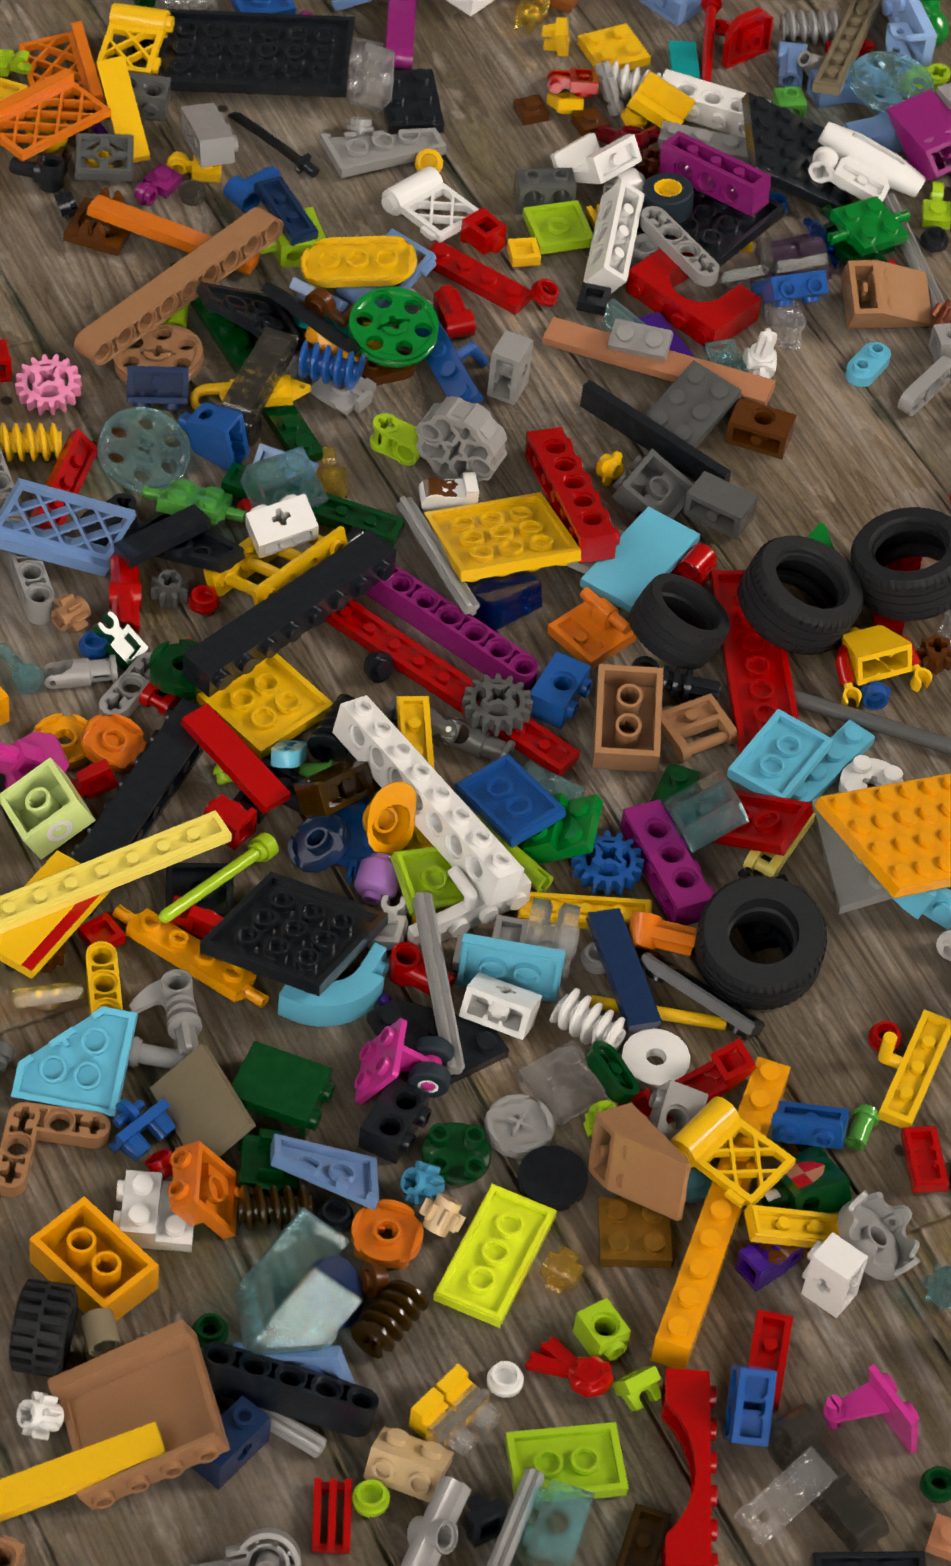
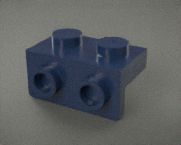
(157, 385)

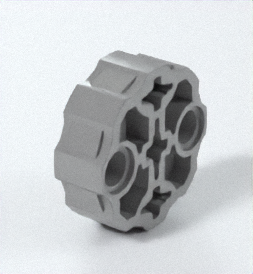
(461, 439)

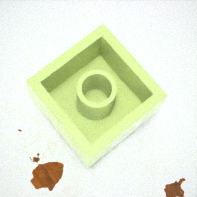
(45, 808)

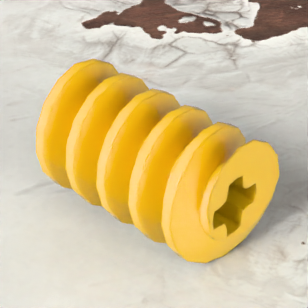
(30, 441)

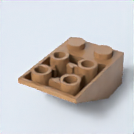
(884, 295)
(638, 1161)

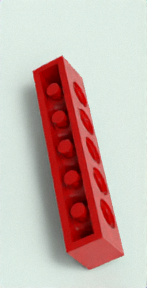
(571, 493)

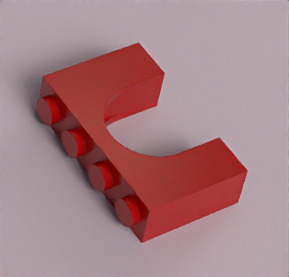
(704, 322)

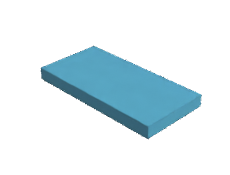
(645, 550)

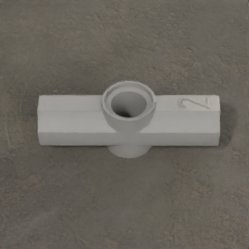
(437, 1529)

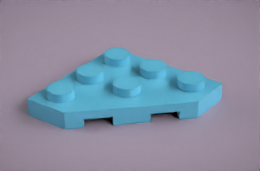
(81, 1065)

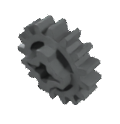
(497, 704)

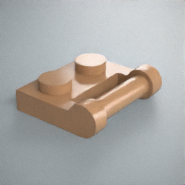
(694, 718)

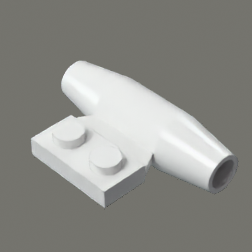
(868, 167)

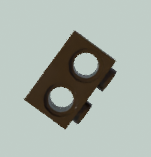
(334, 788)

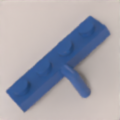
(449, 365)

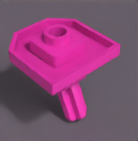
(28, 753)

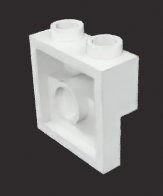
(147, 1213)

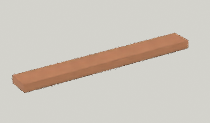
(593, 344)

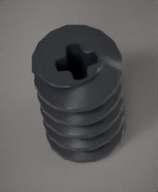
(323, 743)

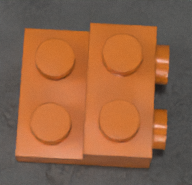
(203, 1189)

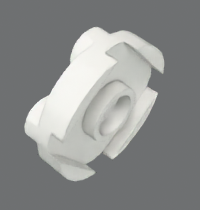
(868, 771)

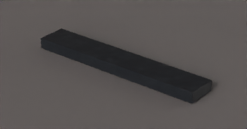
(649, 433)

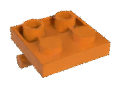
(592, 630)

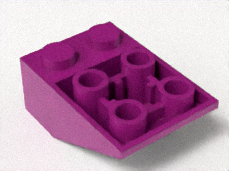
(924, 133)

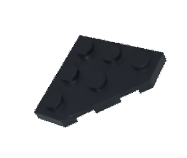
(248, 309)
(479, 1043)

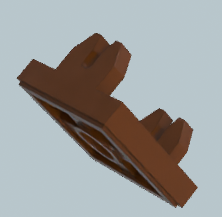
(91, 233)

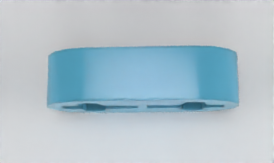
(288, 754)

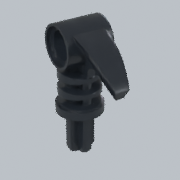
(685, 683)

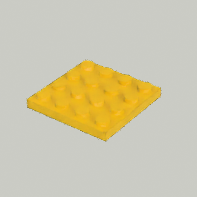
(503, 537)

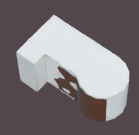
(448, 493)

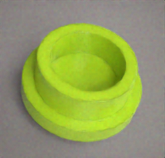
(370, 1498)

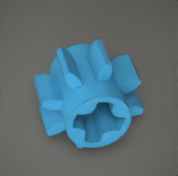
(422, 1182)

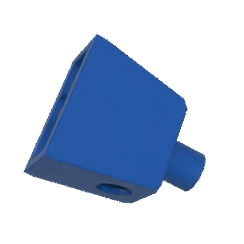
(216, 434)

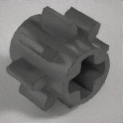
(169, 589)

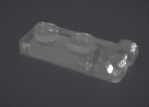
(786, 1496)

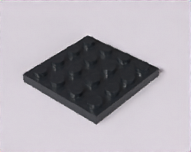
(784, 148)
(723, 229)
(294, 933)

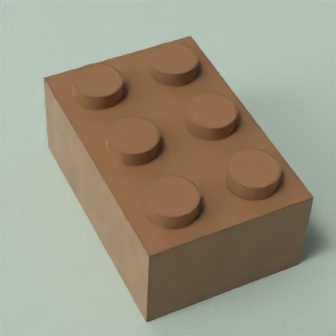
(627, 718)

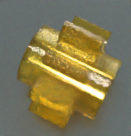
(562, 1270)

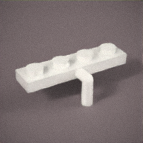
(472, 911)

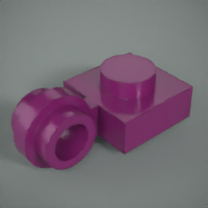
(159, 181)

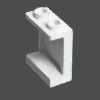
(597, 164)

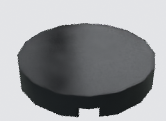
(553, 1177)

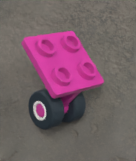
(388, 1055)

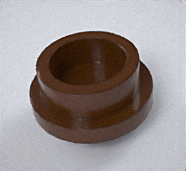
(373, 1279)

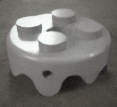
(870, 1227)

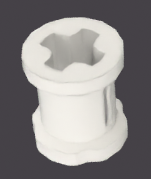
(823, 164)

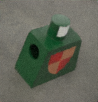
(810, 1185)

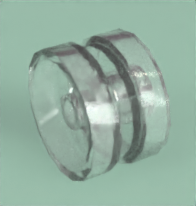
(558, 935)

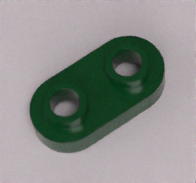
(612, 1072)

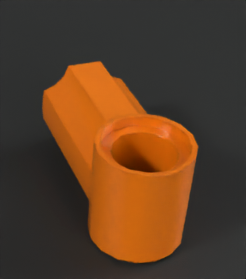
(653, 933)

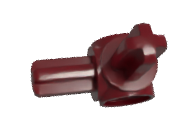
(643, 136)

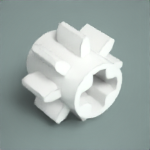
(40, 1415)

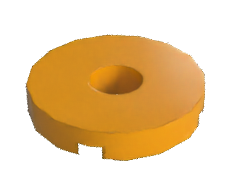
(68, 727)

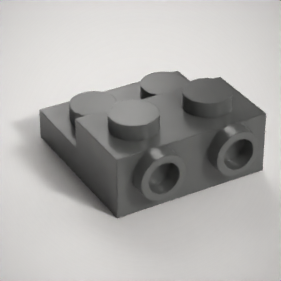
(653, 485)

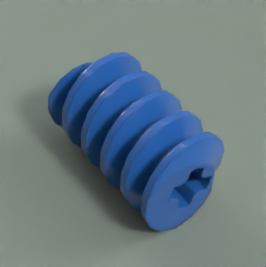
(330, 366)

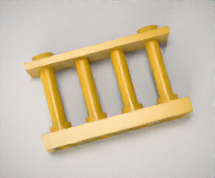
(277, 577)

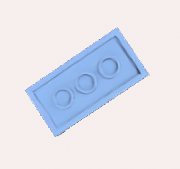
(909, 30)

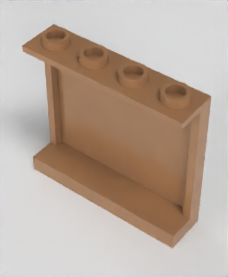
(134, 1385)

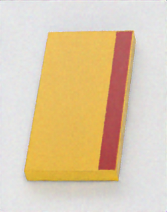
(35, 943)

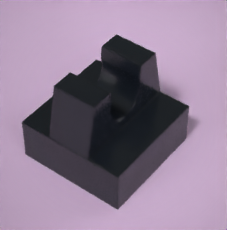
(484, 1519)

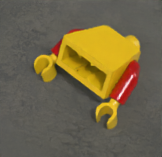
(874, 656)

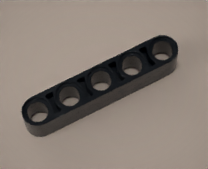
(290, 1389)

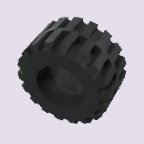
(43, 1327)

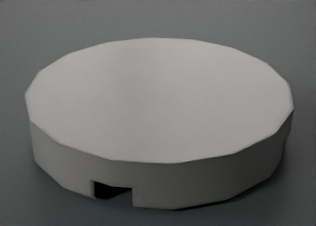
(518, 1125)

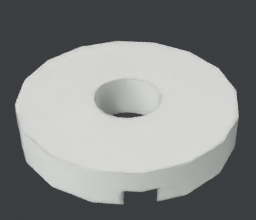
(660, 1044)

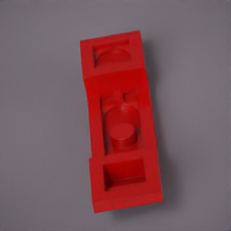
(720, 1075)

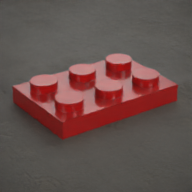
(771, 824)

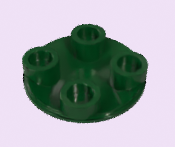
(459, 1152)

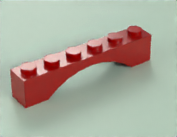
(686, 1412)

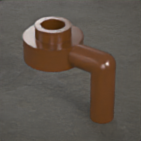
(324, 305)

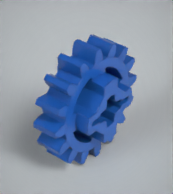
(608, 865)

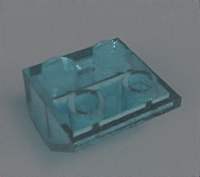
(282, 476)
(705, 810)

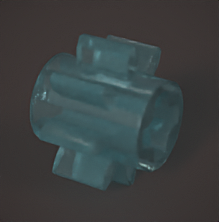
(939, 1286)

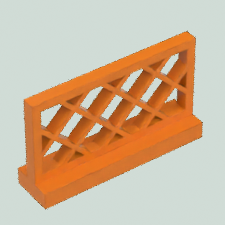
(81, 57)
(35, 102)

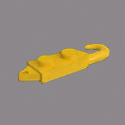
(283, 394)

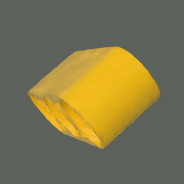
(102, 977)

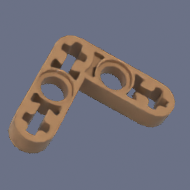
(39, 1129)

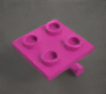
(872, 1399)

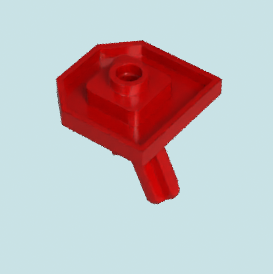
(745, 36)

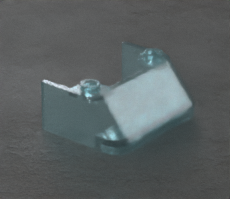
(286, 1304)

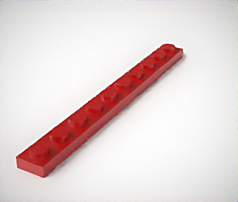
(446, 682)

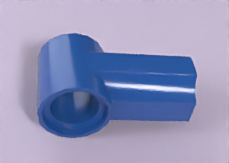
(242, 192)

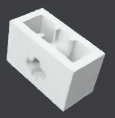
(297, 528)
(500, 1005)
(833, 1274)

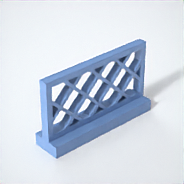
(51, 544)

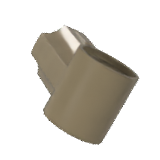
(99, 1333)

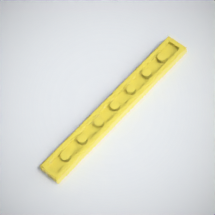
(112, 870)

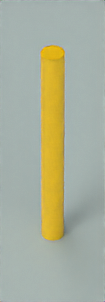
(670, 1014)

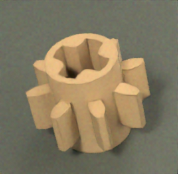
(442, 1215)

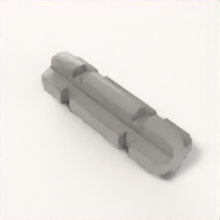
(609, 88)

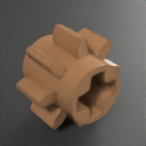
(70, 613)

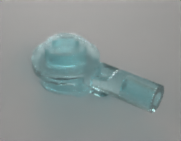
(26, 677)

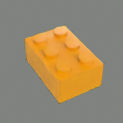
(96, 1258)

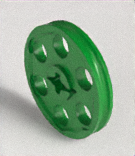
(399, 317)

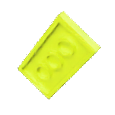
(495, 1255)

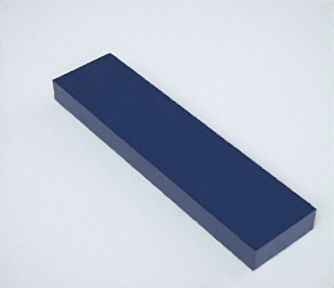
(623, 970)

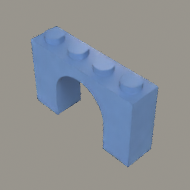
(876, 128)

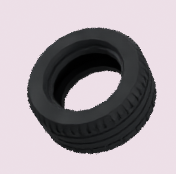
(898, 536)
(787, 620)

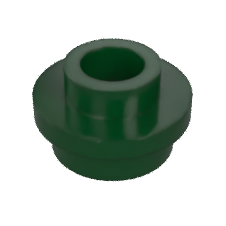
(213, 1323)
(936, 1475)

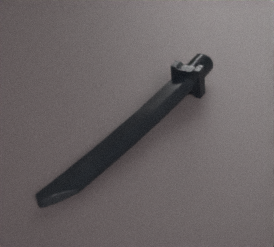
(303, 162)

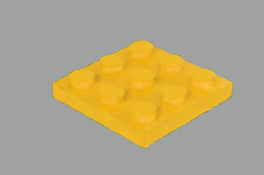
(269, 705)

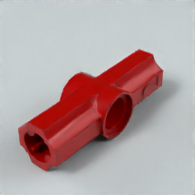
(125, 593)

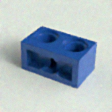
(749, 1405)

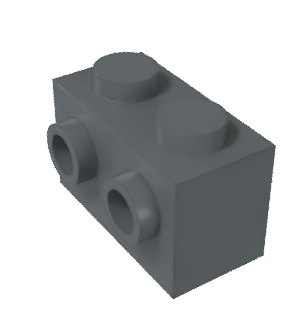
(723, 503)

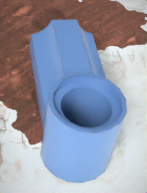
(789, 71)

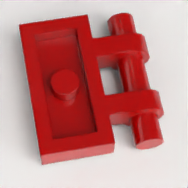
(579, 81)

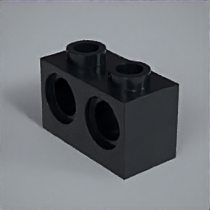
(390, 1118)

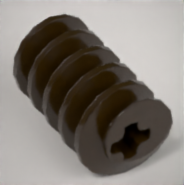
(272, 1205)
(388, 1318)

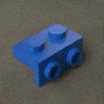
(810, 1124)

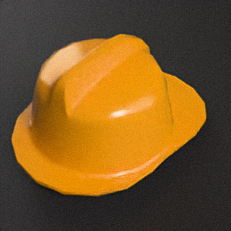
(390, 818)

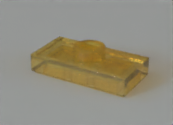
(47, 996)

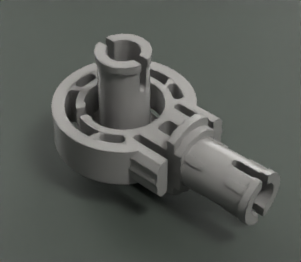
(261, 1552)

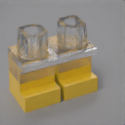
(451, 1410)

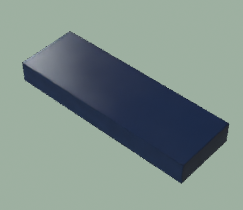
(283, 204)

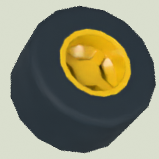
(671, 194)

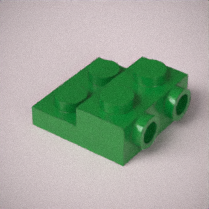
(570, 835)

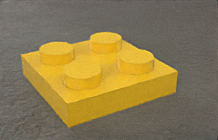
(614, 44)

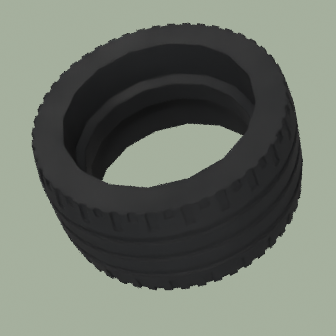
(679, 621)

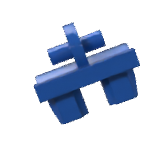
(130, 1138)

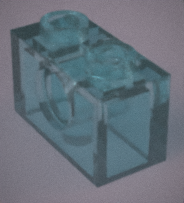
(562, 1500)

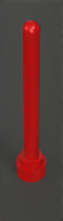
(711, 8)

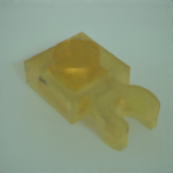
(531, 12)

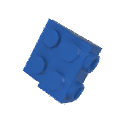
(786, 288)

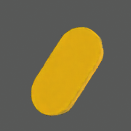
(358, 262)

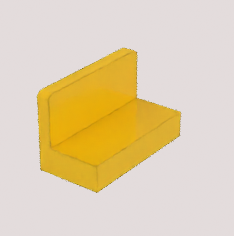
(660, 101)

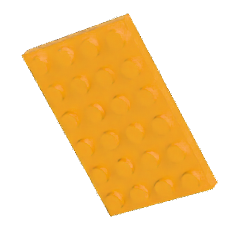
(897, 831)

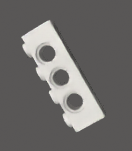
(715, 104)
(614, 236)

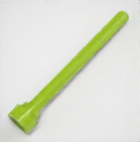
(261, 849)

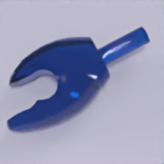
(817, 229)

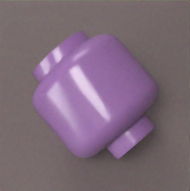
(376, 878)

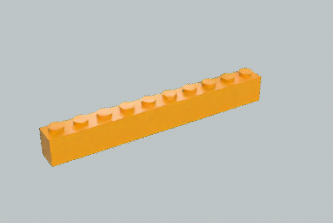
(716, 1226)

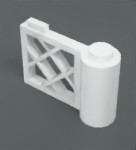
(419, 193)

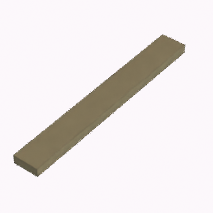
(845, 46)

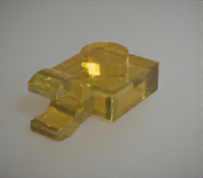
(332, 477)

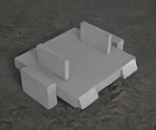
(343, 399)

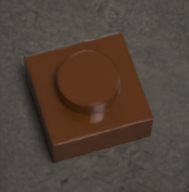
(531, 109)
(588, 120)

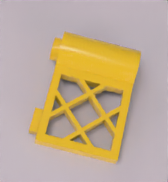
(137, 25)
(712, 1131)

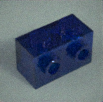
(507, 598)

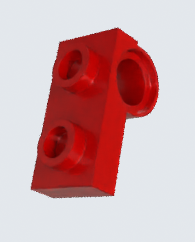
(697, 564)

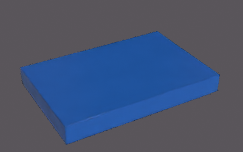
(509, 800)

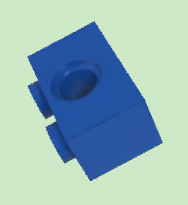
(560, 689)

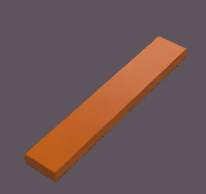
(154, 227)

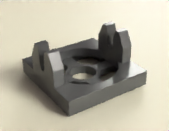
(104, 142)

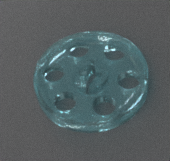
(888, 80)
(149, 439)

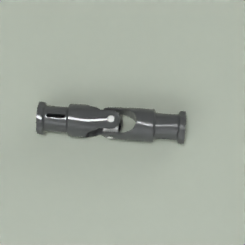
(477, 743)

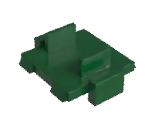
(256, 1166)

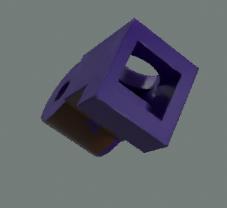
(767, 1261)

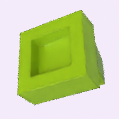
(634, 1383)

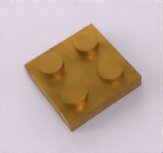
(632, 1235)

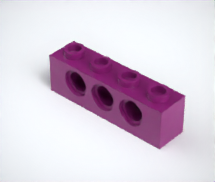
(716, 173)
(667, 863)

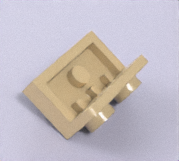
(407, 1463)

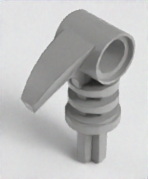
(177, 997)

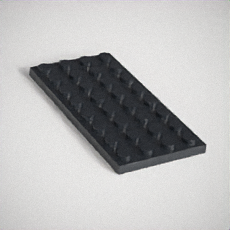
(256, 53)

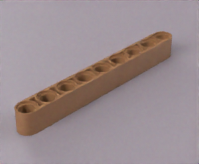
(177, 286)

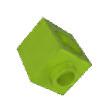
(602, 1318)

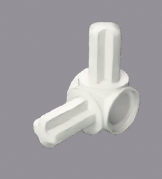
(761, 356)

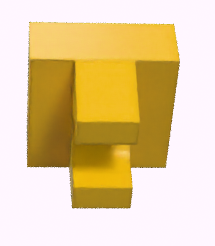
(559, 37)

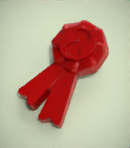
(585, 1375)

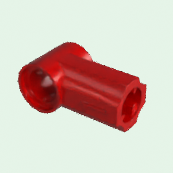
(453, 314)
(408, 967)

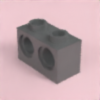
(151, 95)
(543, 187)

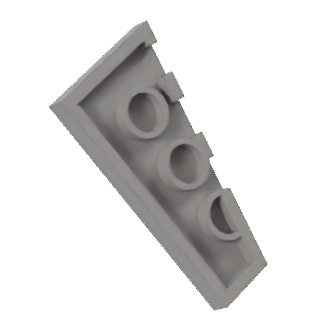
(381, 150)

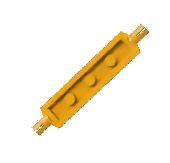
(184, 952)

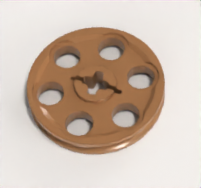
(163, 352)

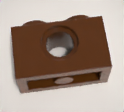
(760, 428)

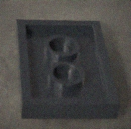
(413, 102)

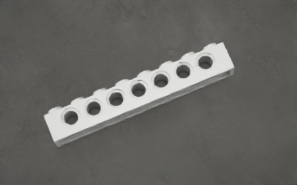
(439, 810)

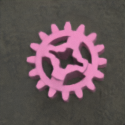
(48, 384)

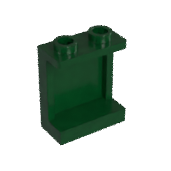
(284, 1087)

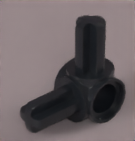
(46, 171)

